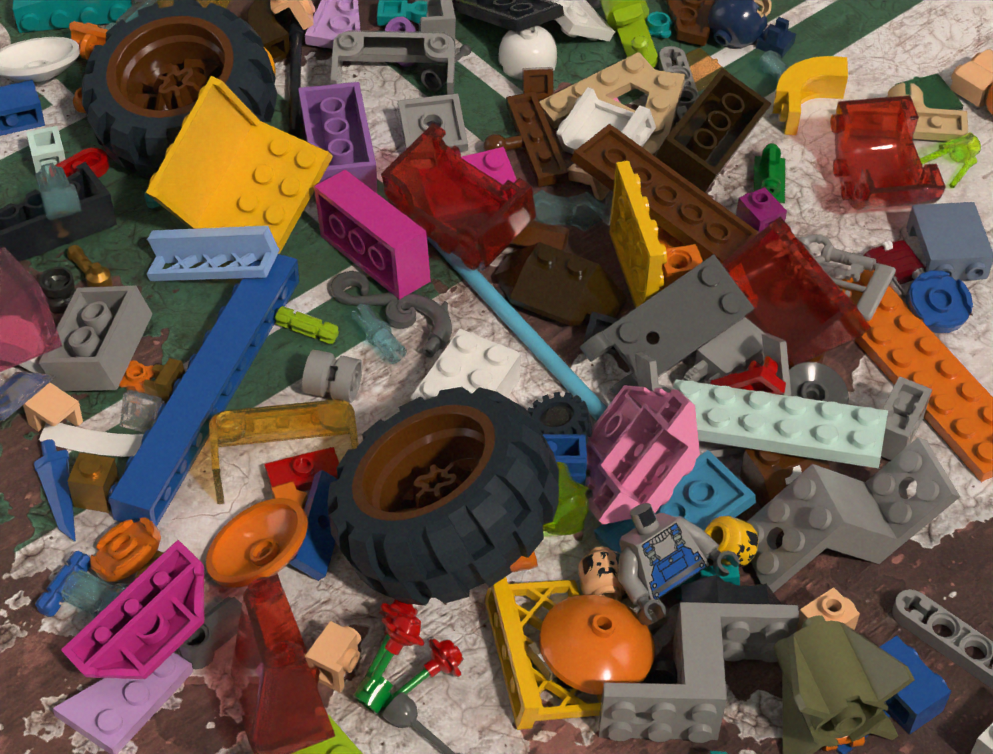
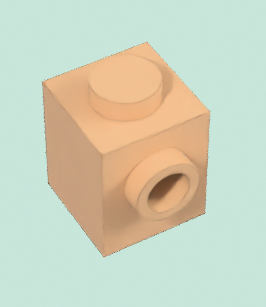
(832, 607)

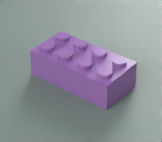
(337, 122)

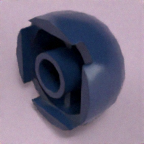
(736, 22)

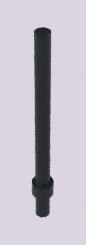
(296, 37)

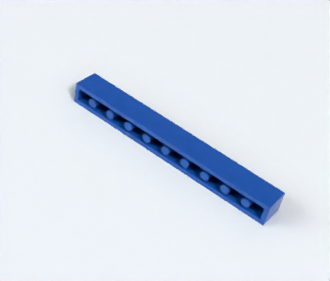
(204, 390)

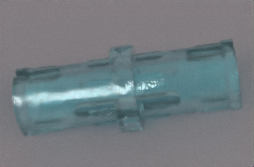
(378, 333)

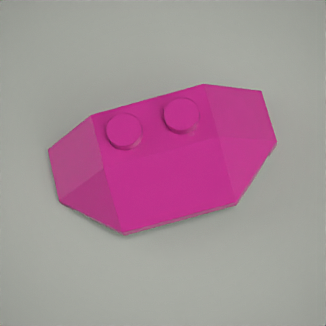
(144, 620)

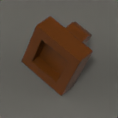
(538, 80)

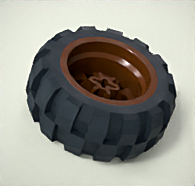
(172, 57)
(444, 496)

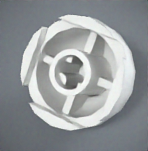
(527, 49)

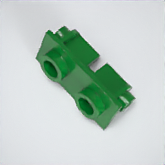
(770, 172)

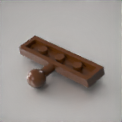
(534, 137)

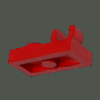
(756, 378)

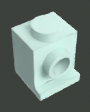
(45, 146)

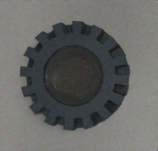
(562, 415)

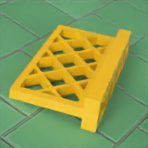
(512, 646)

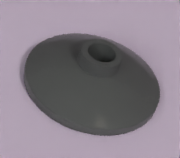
(819, 382)

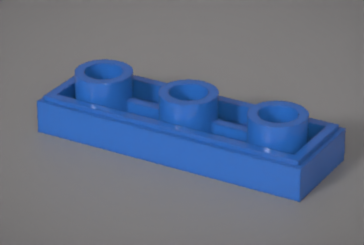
(318, 543)

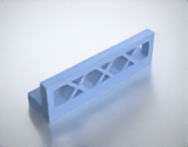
(214, 248)

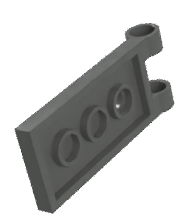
(680, 315)

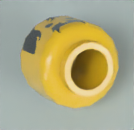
(734, 536)

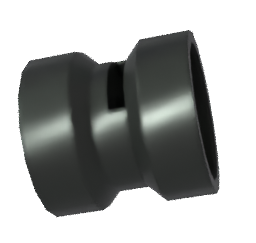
(58, 288)

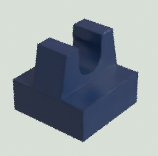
(777, 37)

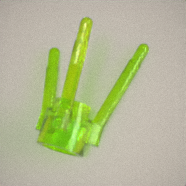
(960, 150)

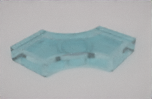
(579, 210)

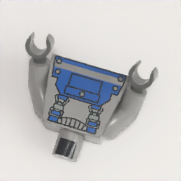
(662, 556)

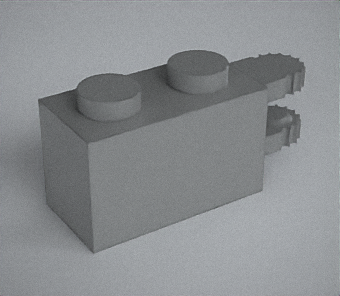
(728, 353)

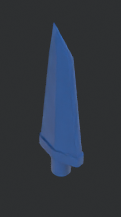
(53, 474)

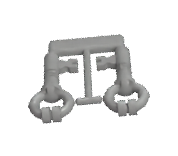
(877, 285)

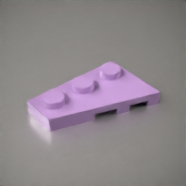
(332, 19)
(118, 708)

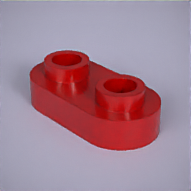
(94, 157)

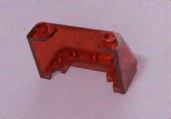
(794, 294)
(273, 676)

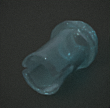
(771, 63)

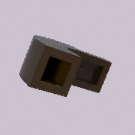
(270, 28)

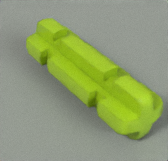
(307, 325)

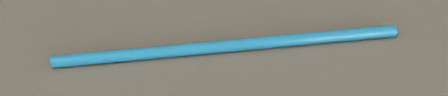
(525, 333)

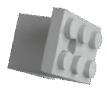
(849, 515)
(701, 643)

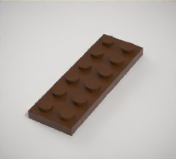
(672, 199)

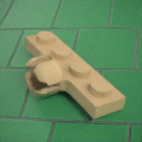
(933, 123)

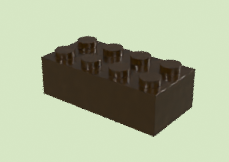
(712, 130)

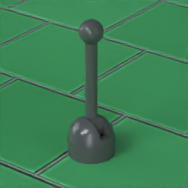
(436, 76)
(403, 713)

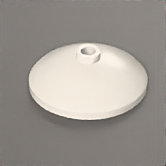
(37, 59)

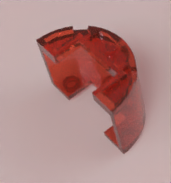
(879, 157)

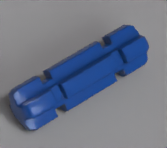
(49, 602)

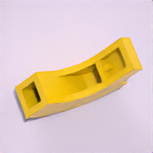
(806, 81)

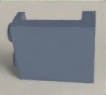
(952, 239)

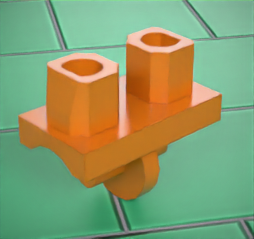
(87, 37)

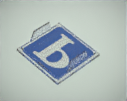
(20, 389)

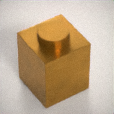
(92, 481)

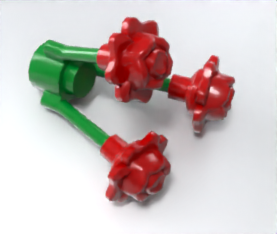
(403, 630)

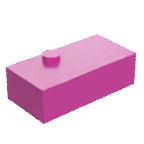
(373, 234)

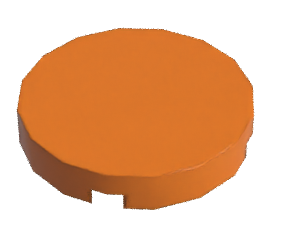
(125, 549)

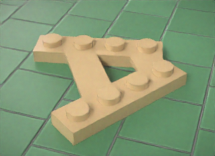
(634, 72)

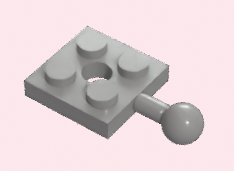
(441, 109)

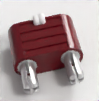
(900, 257)

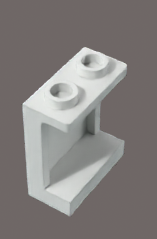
(592, 115)

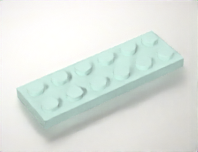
(787, 424)

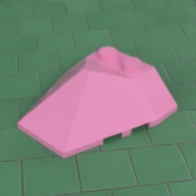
(640, 451)

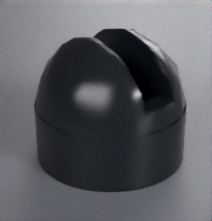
(662, 672)

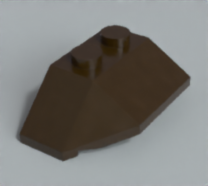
(558, 285)

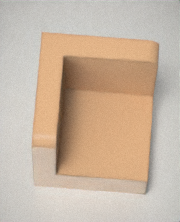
(51, 407)

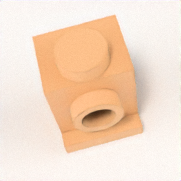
(334, 654)

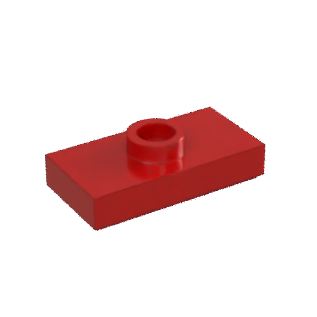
(302, 468)

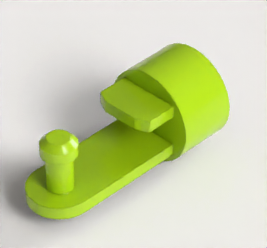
(629, 20)

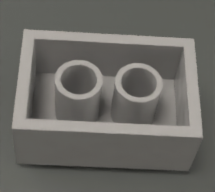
(97, 338)

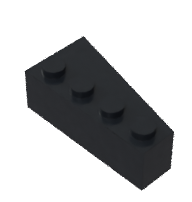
(28, 231)

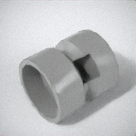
(320, 375)

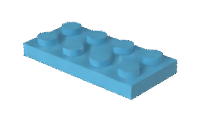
(698, 497)

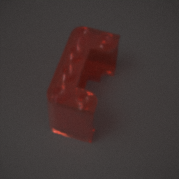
(457, 201)

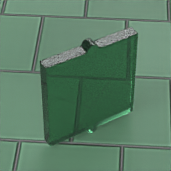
(935, 92)

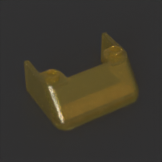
(278, 424)

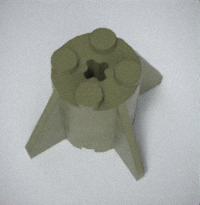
(835, 686)

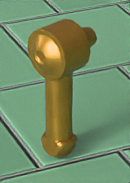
(95, 273)

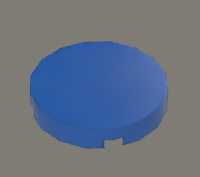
(939, 301)

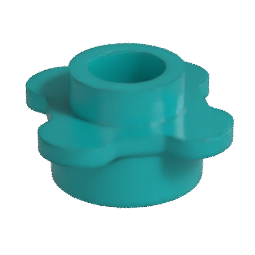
(659, 24)

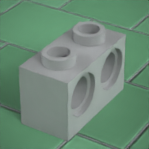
(905, 413)

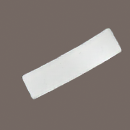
(92, 441)

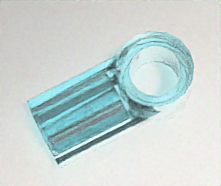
(57, 194)
(90, 592)

